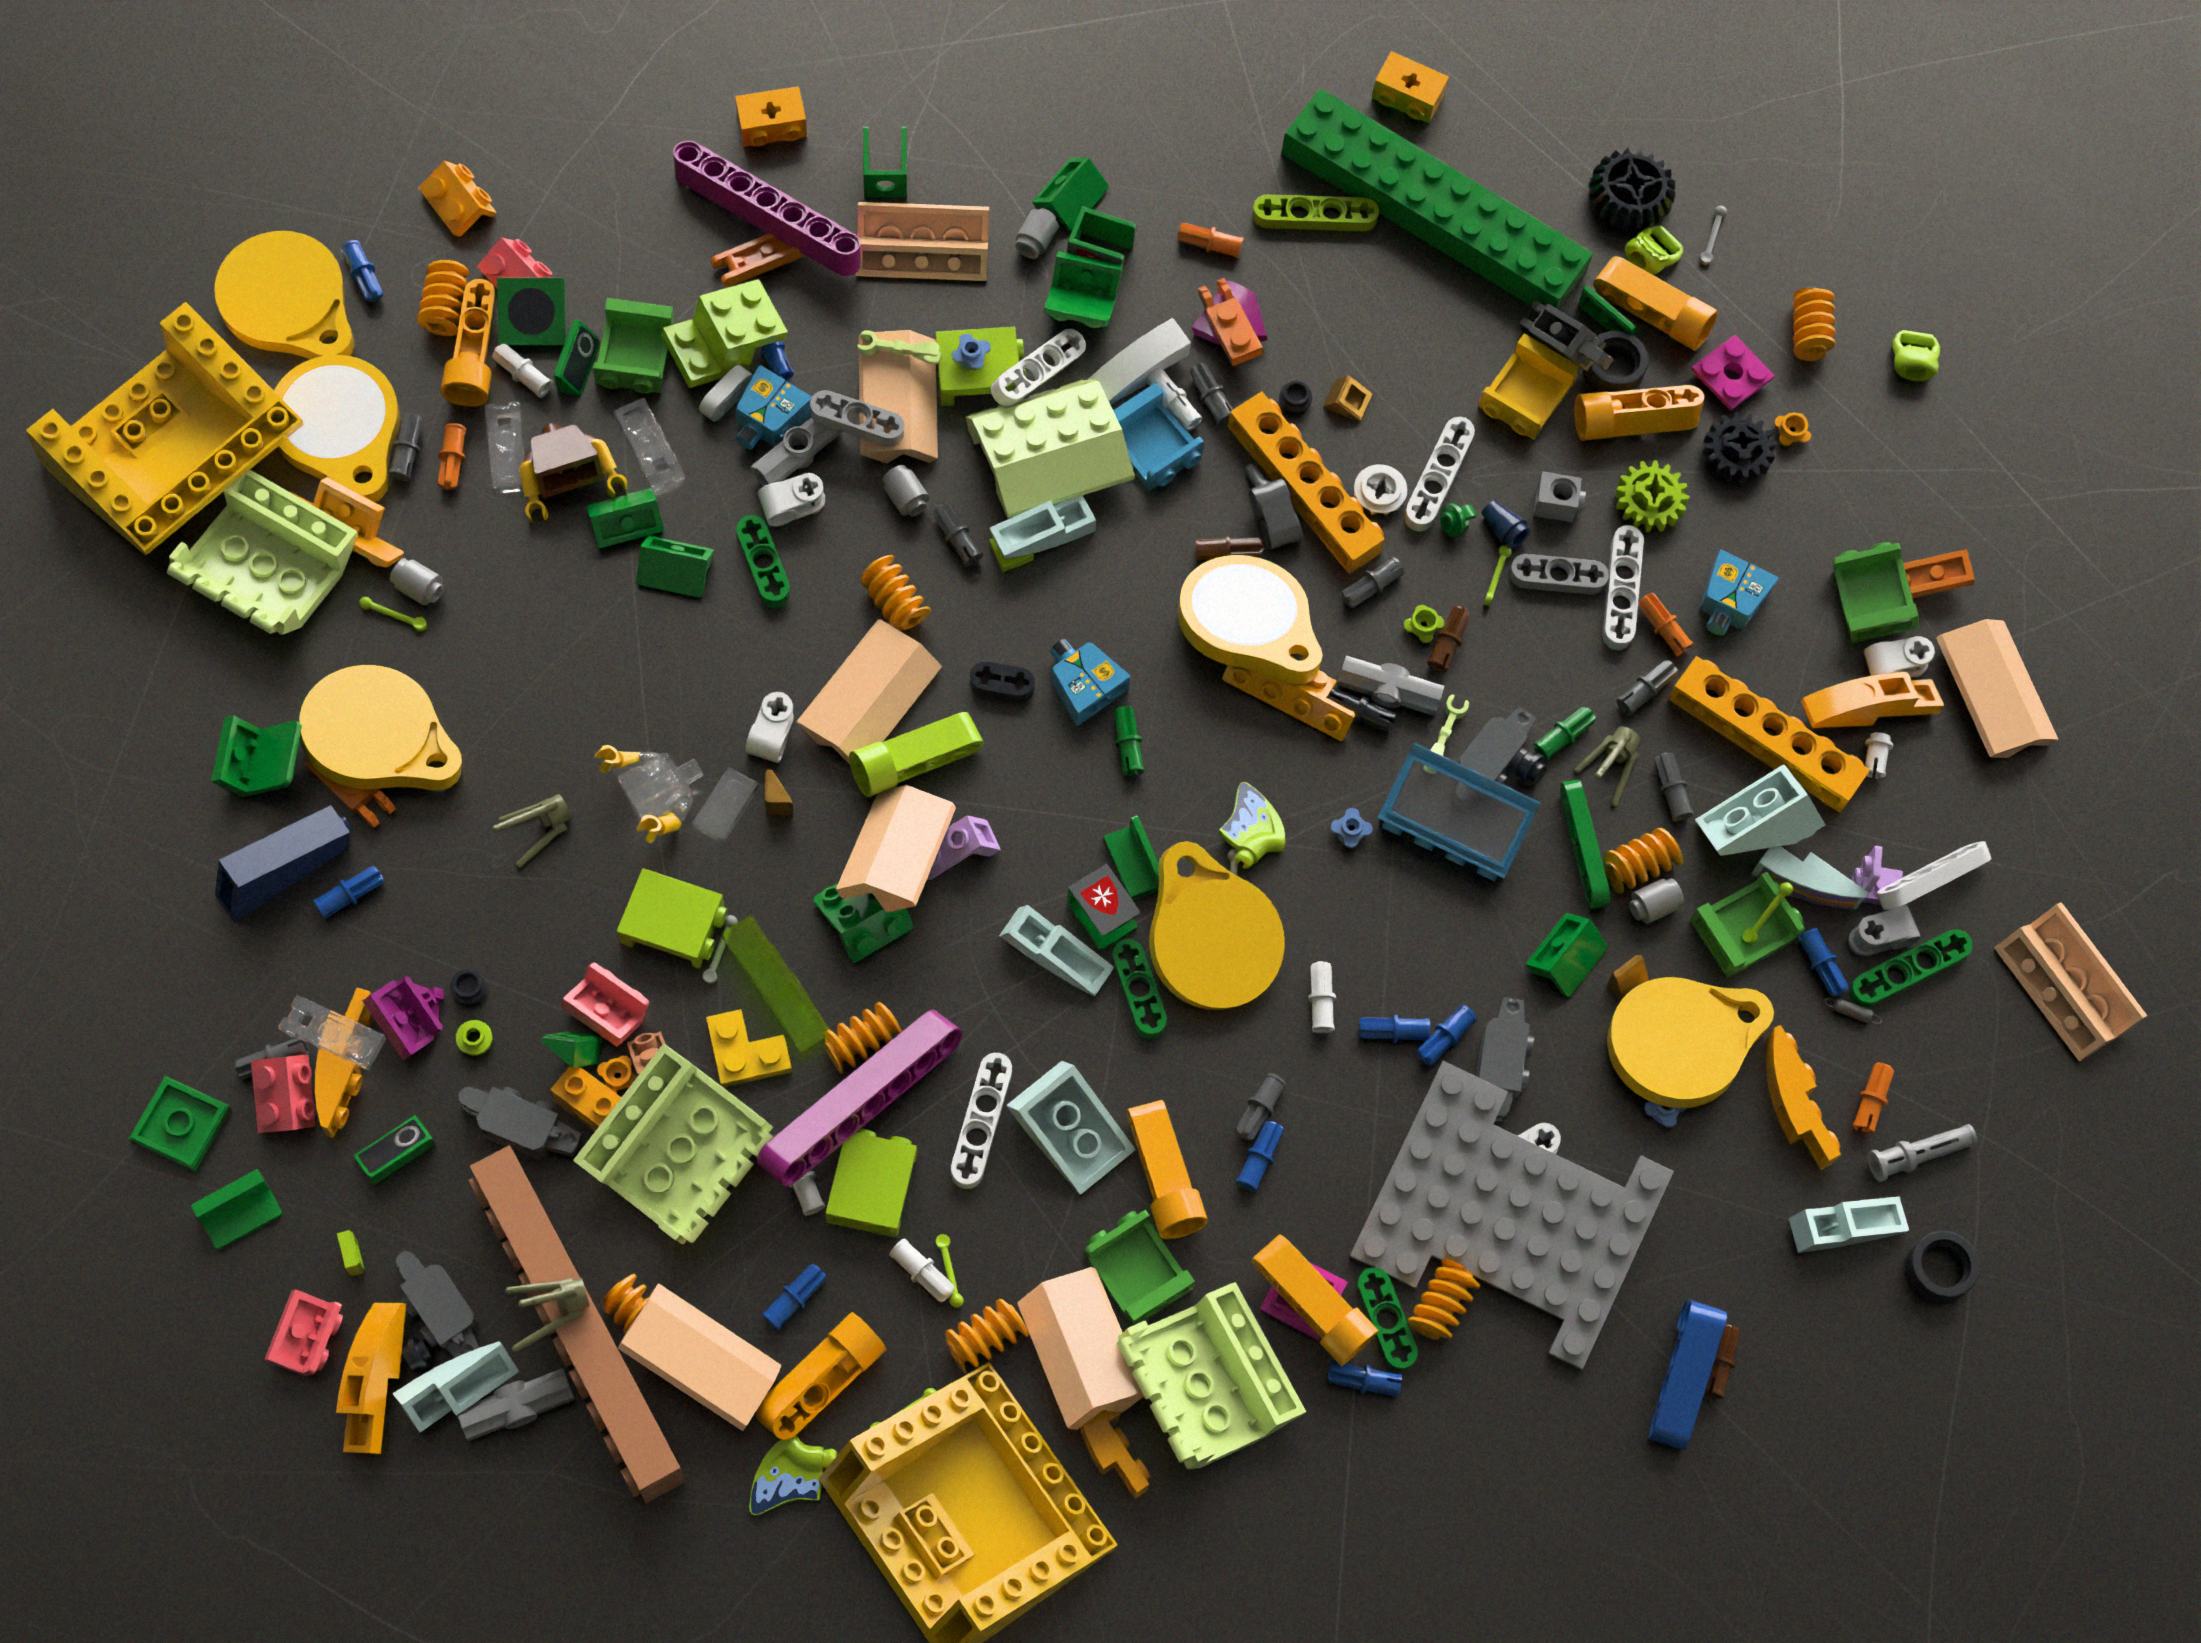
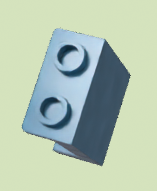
(1156, 439)

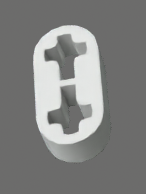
(725, 393)

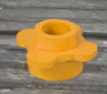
(1796, 421)
(617, 1065)

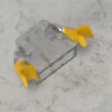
(653, 787)

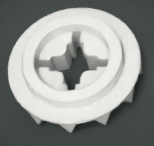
(1371, 478)

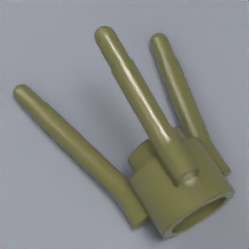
(1620, 748)
(549, 812)
(569, 1296)

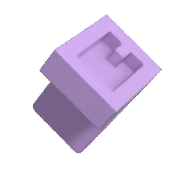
(961, 840)
(1874, 877)

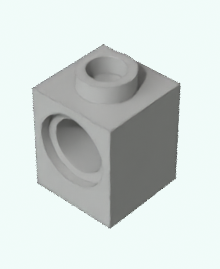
(1550, 507)

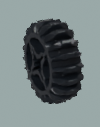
(1640, 182)

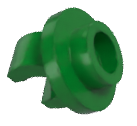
(1455, 518)

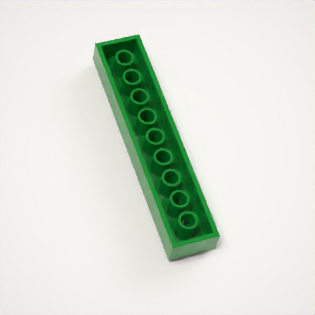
(1435, 202)

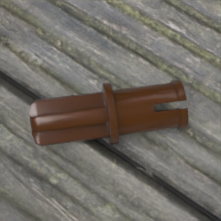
(1221, 547)
(1449, 639)
(1723, 1362)

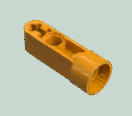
(1656, 302)
(466, 375)
(1637, 411)
(1176, 1205)
(1339, 1326)
(820, 1377)

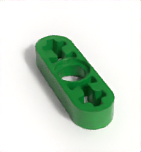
(758, 574)
(1140, 962)
(1406, 1340)

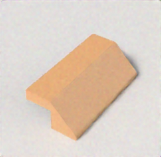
(923, 241)
(903, 387)
(1996, 688)
(869, 691)
(897, 847)
(2070, 981)
(1078, 1346)
(700, 1357)

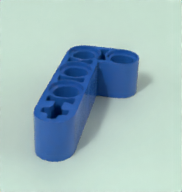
(1687, 1374)

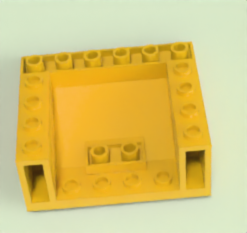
(167, 435)
(965, 1509)

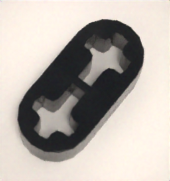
(1002, 681)

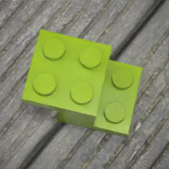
(724, 332)

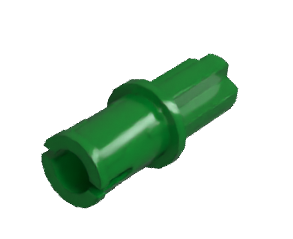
(1564, 733)
(1128, 741)

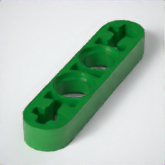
(1584, 844)
(1912, 971)

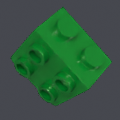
(1083, 290)
(255, 758)
(861, 921)

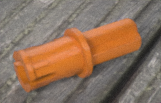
(1210, 239)
(451, 456)
(1665, 624)
(1873, 1098)

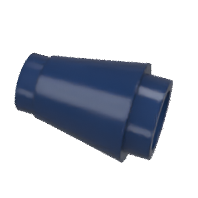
(1507, 525)

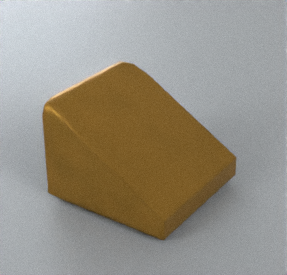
(1348, 398)
(776, 798)
(1628, 977)

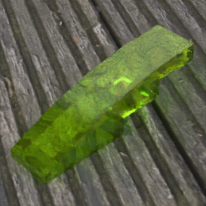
(775, 983)

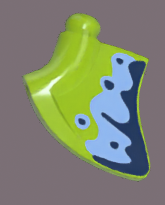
(1253, 827)
(789, 1474)

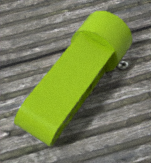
(914, 753)

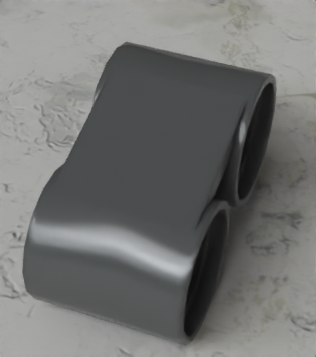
(1275, 505)

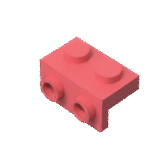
(511, 259)
(606, 1005)
(283, 1093)
(304, 1333)

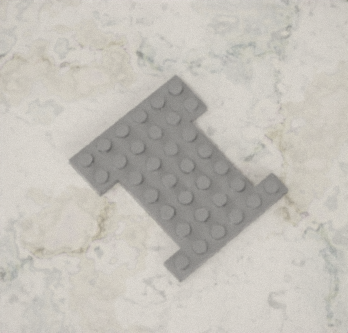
(1508, 1212)

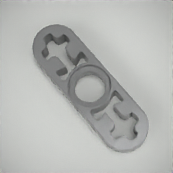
(850, 405)
(1535, 562)

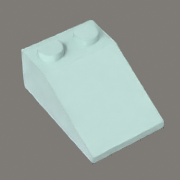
(1762, 816)
(1071, 1126)

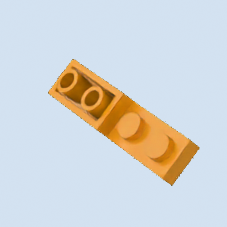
(1867, 698)
(338, 1078)
(1789, 1088)
(364, 1382)
(1109, 1451)

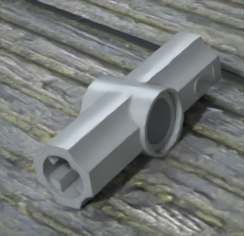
(784, 460)
(1390, 685)
(516, 1404)

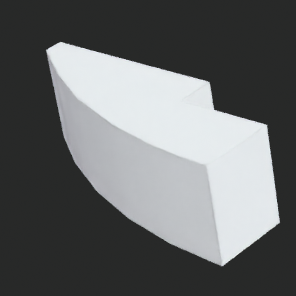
(1136, 362)

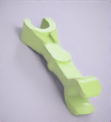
(923, 351)
(1445, 732)

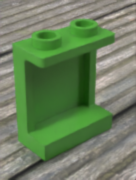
(633, 347)
(1875, 592)
(1725, 922)
(1137, 1268)

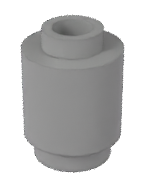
(1036, 233)
(905, 491)
(417, 581)
(1656, 900)

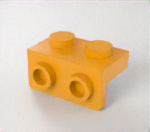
(456, 197)

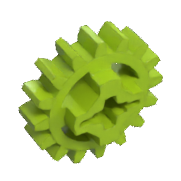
(1665, 493)

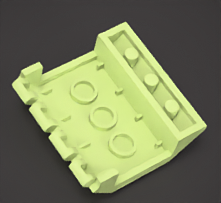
(1052, 446)
(266, 555)
(675, 1145)
(1211, 1377)

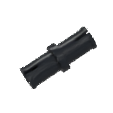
(1364, 710)

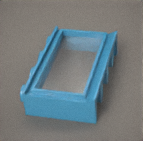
(1458, 812)

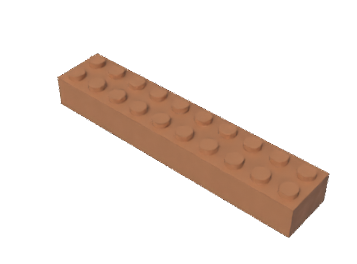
(582, 1342)

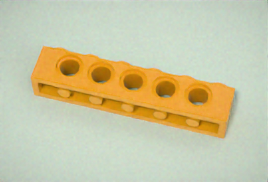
(1349, 549)
(1774, 751)

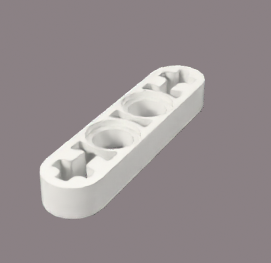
(1039, 368)
(1439, 473)
(1623, 587)
(1934, 875)
(982, 1120)

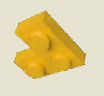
(742, 1060)

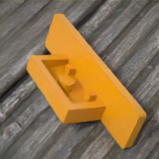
(360, 515)
(1303, 701)

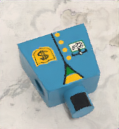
(770, 409)
(1734, 592)
(1086, 679)

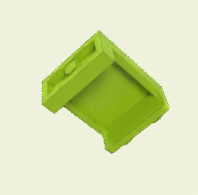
(960, 381)
(672, 917)
(871, 1183)

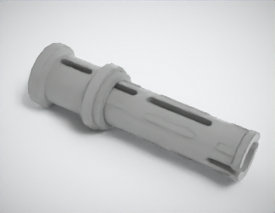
(1906, 1157)

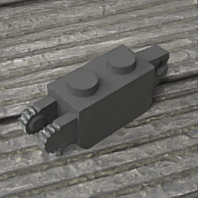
(1567, 337)
(1499, 745)
(1504, 1051)
(519, 1123)
(439, 1305)

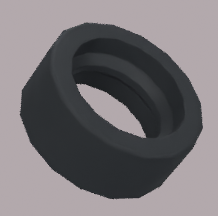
(1632, 348)
(1964, 1252)

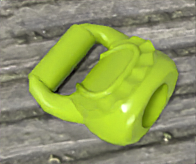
(1648, 254)
(1912, 361)

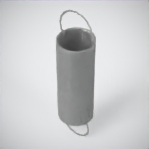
(1853, 1010)

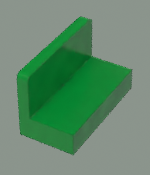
(1072, 187)
(625, 517)
(673, 566)
(1133, 859)
(1568, 953)
(237, 1209)

